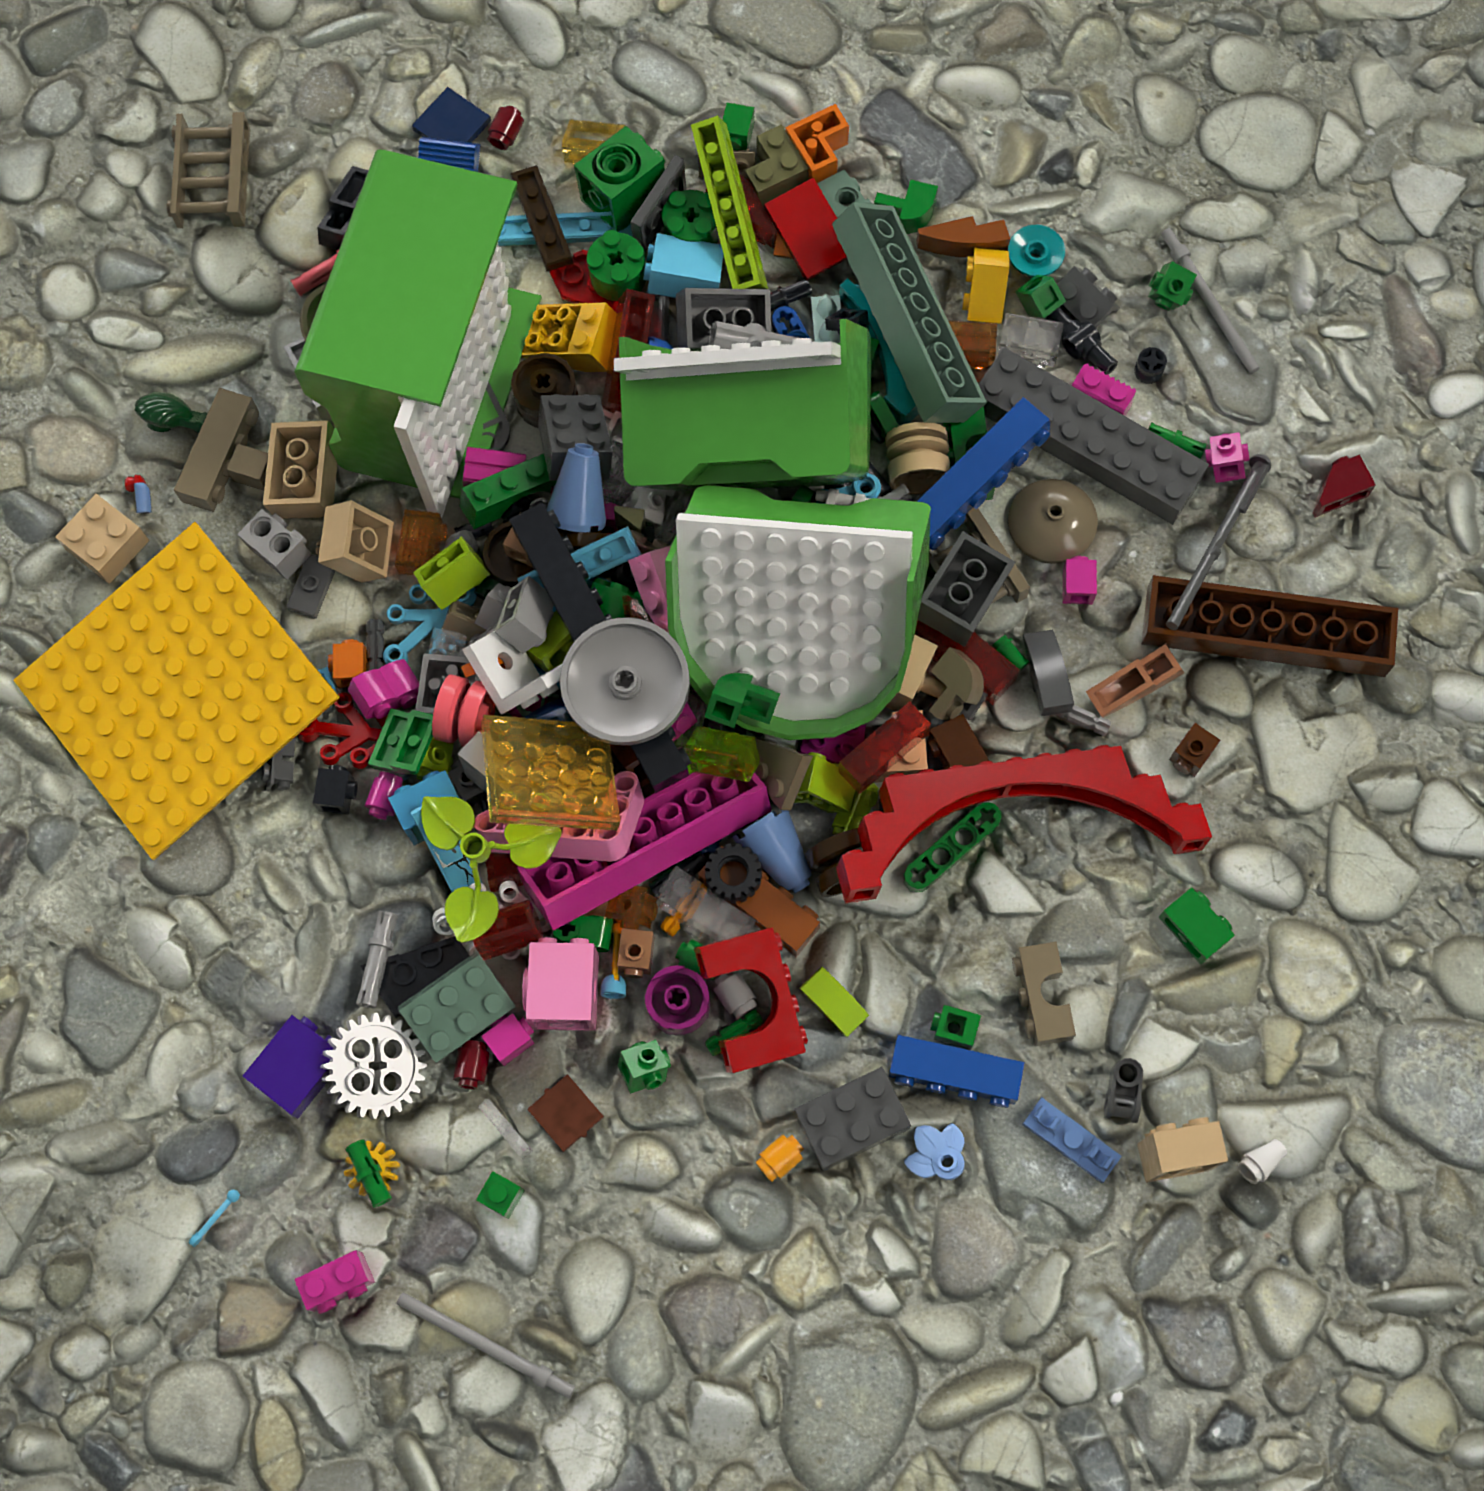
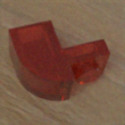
(501, 869)

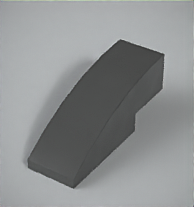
(1048, 673)

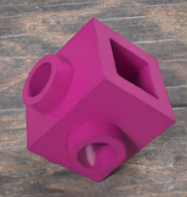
(1227, 457)

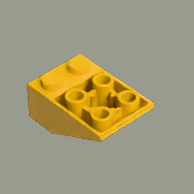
(573, 332)

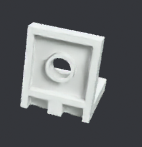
(517, 682)

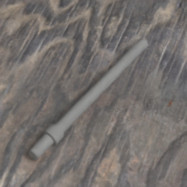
(1182, 256)
(541, 1376)

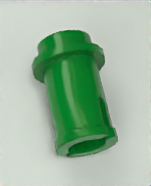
(1010, 652)

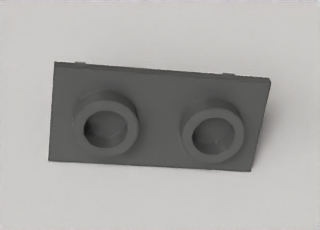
(279, 771)

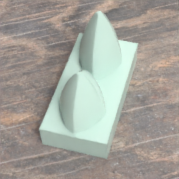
(822, 308)

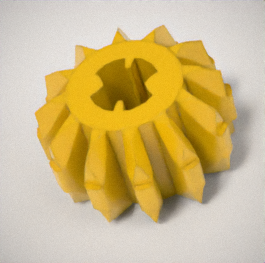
(383, 1160)

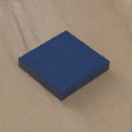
(452, 119)

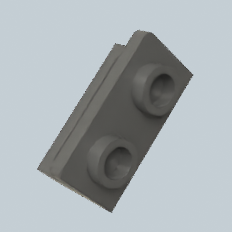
(1085, 297)

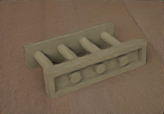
(235, 181)
(980, 529)

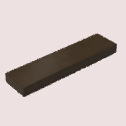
(542, 218)

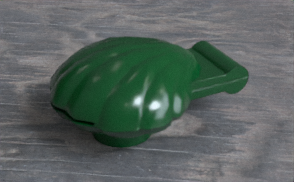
(167, 411)

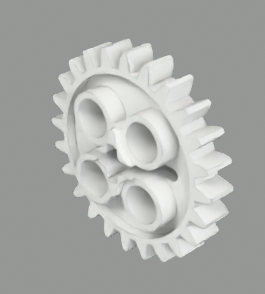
(345, 1065)

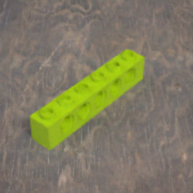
(729, 204)

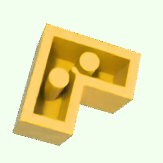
(988, 278)

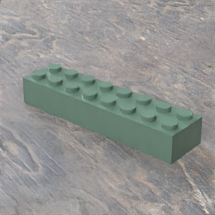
(908, 313)

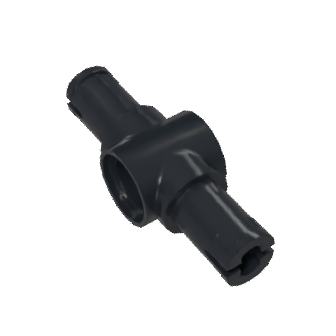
(1083, 341)

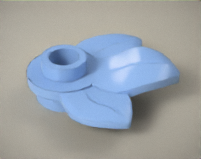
(933, 1149)

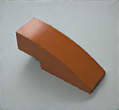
(961, 236)

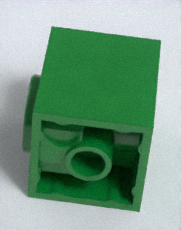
(619, 176)

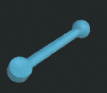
(232, 1196)

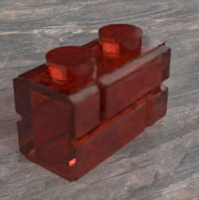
(512, 930)

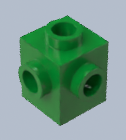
(1171, 286)
(644, 1066)

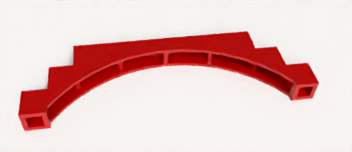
(1087, 776)

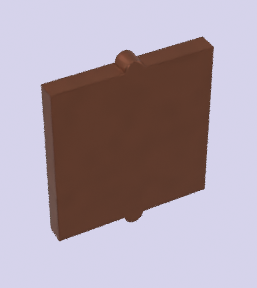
(565, 1113)

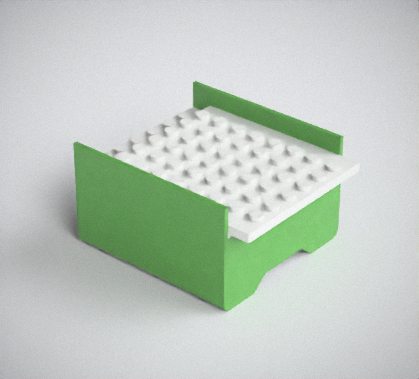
(417, 325)

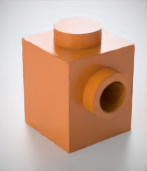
(347, 661)

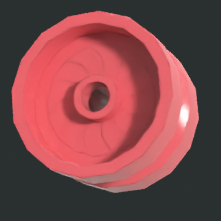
(460, 710)

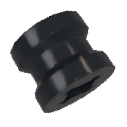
(1155, 360)

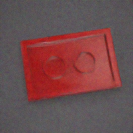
(806, 228)

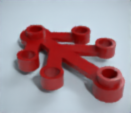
(356, 734)

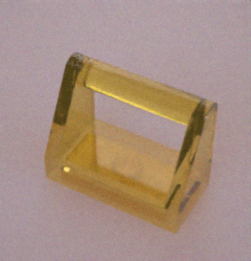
(576, 148)

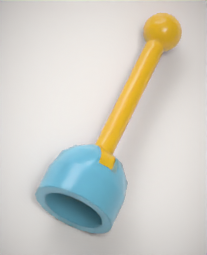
(614, 985)

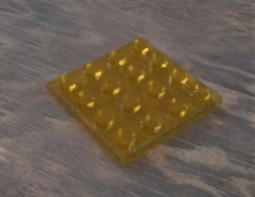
(548, 774)

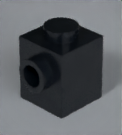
(334, 790)

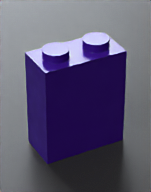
(291, 1066)

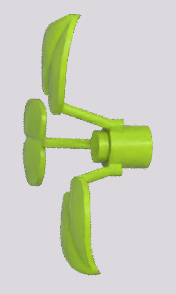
(445, 823)

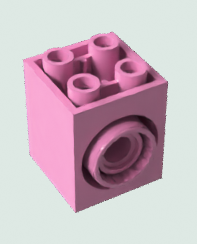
(561, 985)

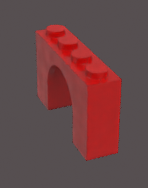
(780, 1033)

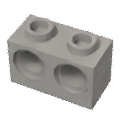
(273, 545)

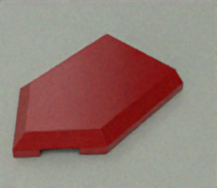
(575, 284)

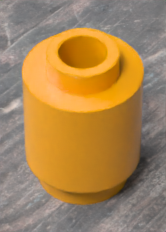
(780, 1157)

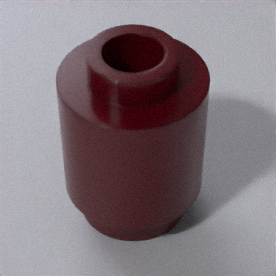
(505, 127)
(471, 1064)

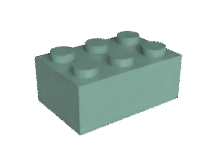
(456, 1007)

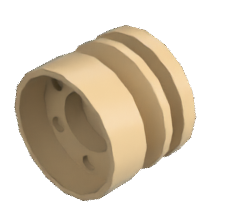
(917, 455)

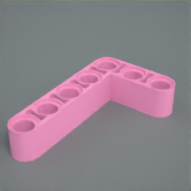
(582, 842)

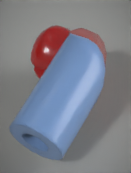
(142, 493)

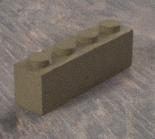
(205, 471)

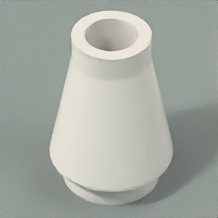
(1261, 1162)

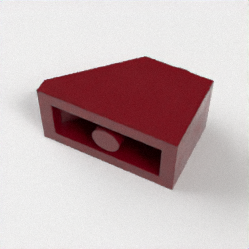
(1343, 485)

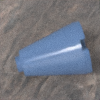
(579, 491)
(778, 850)

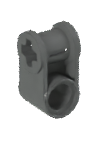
(1124, 1093)

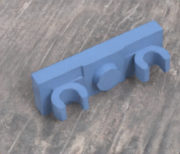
(1071, 1140)

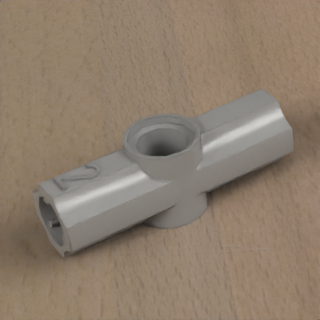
(726, 334)

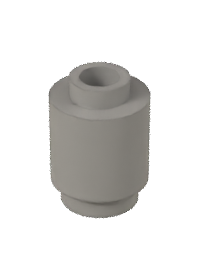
(735, 994)

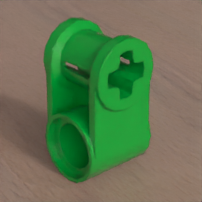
(592, 927)

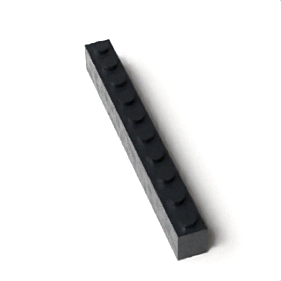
(580, 611)

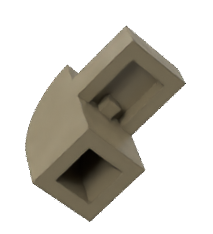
(963, 684)

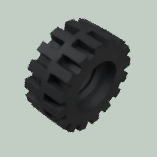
(738, 854)

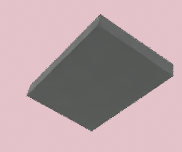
(648, 218)

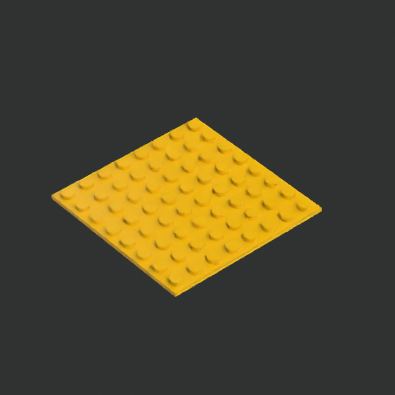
(175, 690)

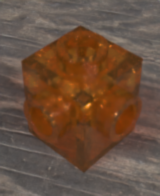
(633, 908)

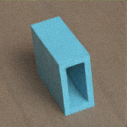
(682, 265)

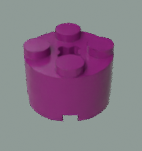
(686, 984)

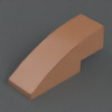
(1135, 681)

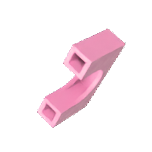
(651, 583)

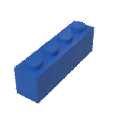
(956, 1070)

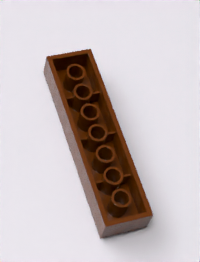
(1274, 627)

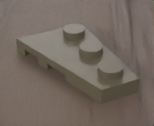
(781, 771)

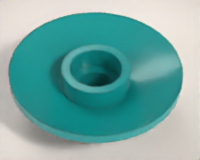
(1040, 241)

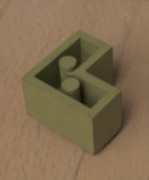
(779, 167)

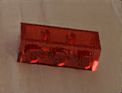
(884, 747)

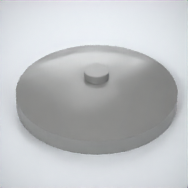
(625, 681)

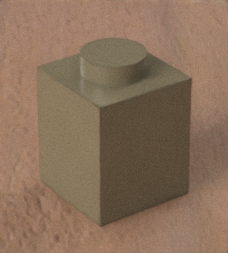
(248, 466)

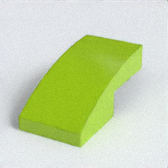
(834, 1001)

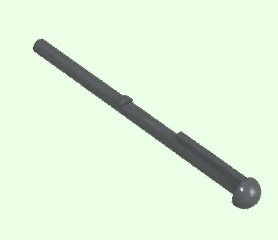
(1260, 466)

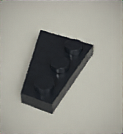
(417, 969)

